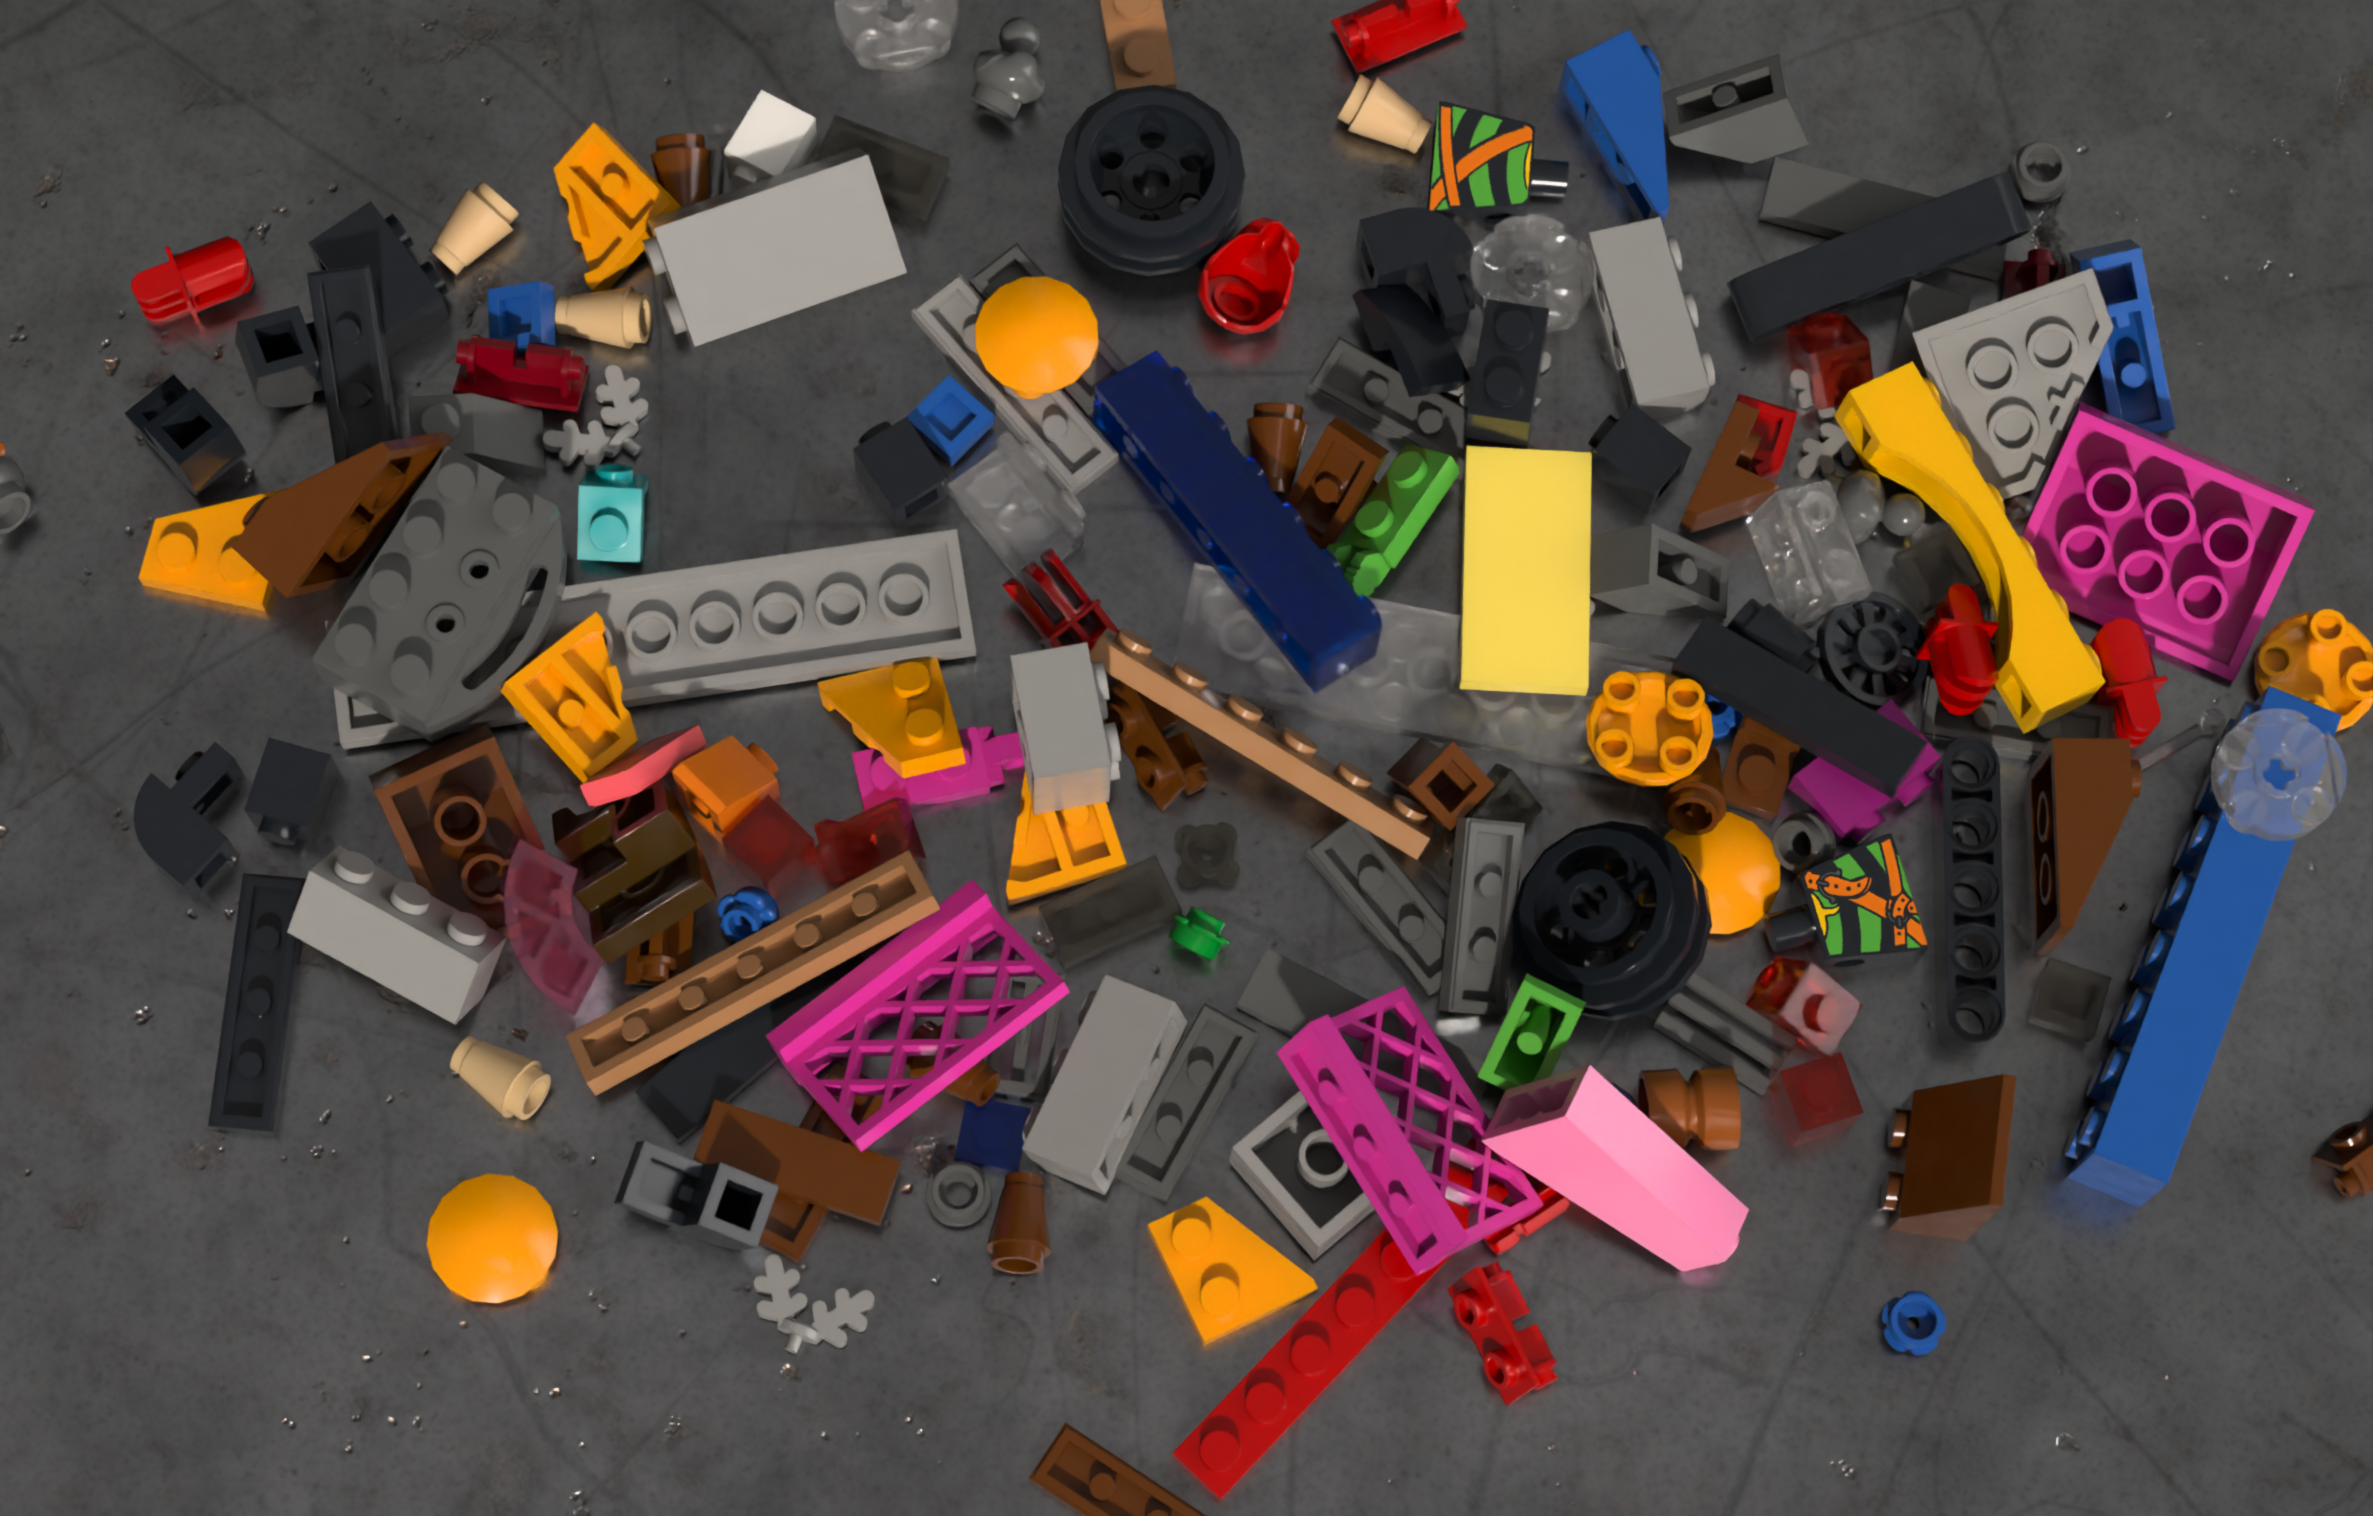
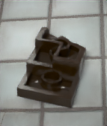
(634, 867)

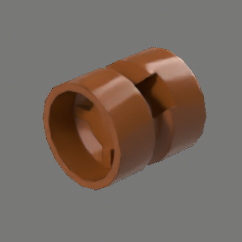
(1695, 1109)

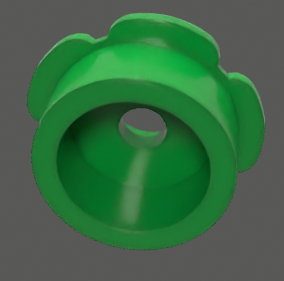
(1199, 932)

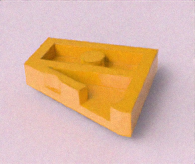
(608, 204)
(196, 557)
(576, 700)
(901, 714)
(1060, 849)
(1224, 1269)

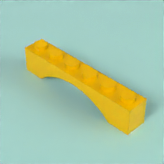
(1907, 438)

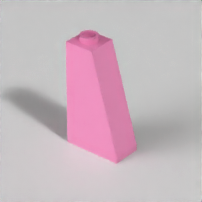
(1618, 1166)

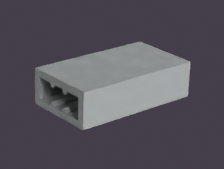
(774, 247)

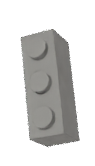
(1649, 319)
(396, 934)
(1103, 1083)

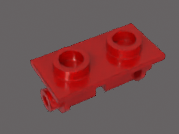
(1395, 28)
(1512, 1360)

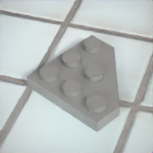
(2017, 374)

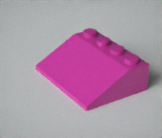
(2163, 539)

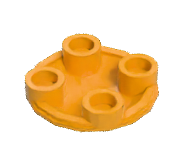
(1036, 335)
(2320, 662)
(1649, 727)
(1736, 869)
(492, 1238)

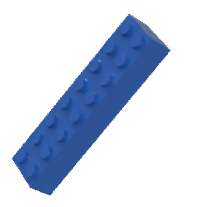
(2184, 991)

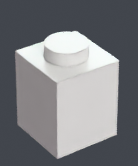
(770, 141)

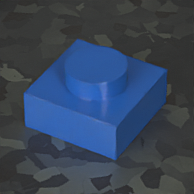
(523, 314)
(951, 420)

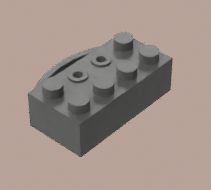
(387, 635)

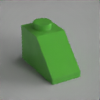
(1531, 1035)

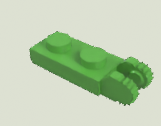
(1393, 516)

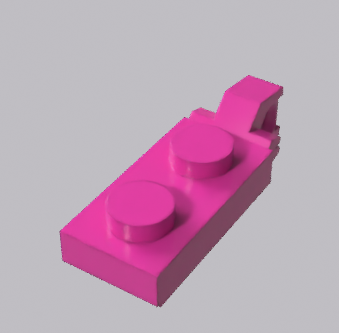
(984, 767)

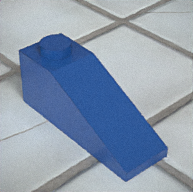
(1620, 105)
(2132, 362)

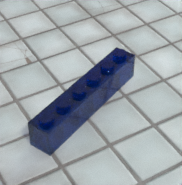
(1237, 521)

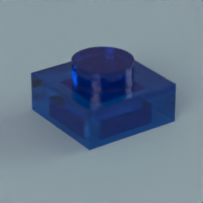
(992, 1136)

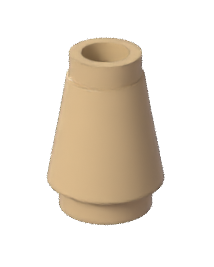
(1383, 115)
(473, 227)
(606, 316)
(502, 1077)

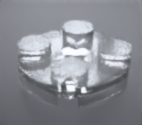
(896, 45)
(1554, 253)
(2257, 806)

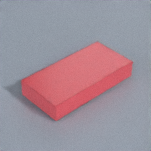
(643, 766)

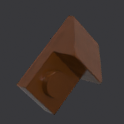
(1336, 481)
(1724, 487)

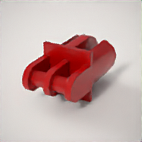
(194, 280)
(1055, 603)
(1960, 651)
(2129, 679)

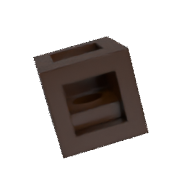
(1440, 780)

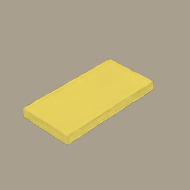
(1525, 571)

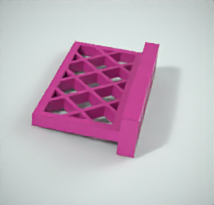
(891, 987)
(1379, 1144)

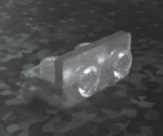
(1019, 506)
(1808, 552)

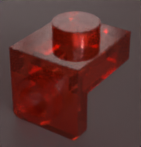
(1833, 355)
(867, 840)
(1805, 1003)

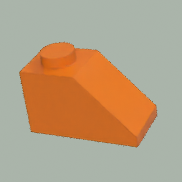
(725, 784)

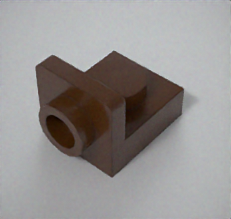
(1757, 769)

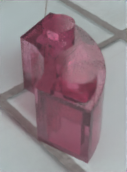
(541, 923)

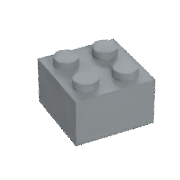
(1061, 728)
(1301, 1176)

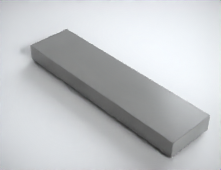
(1051, 423)

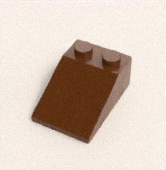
(334, 520)
(2075, 811)
(456, 818)
(1950, 1157)

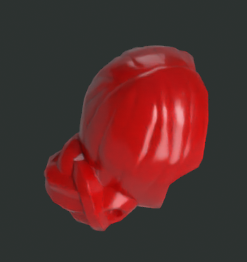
(1250, 277)

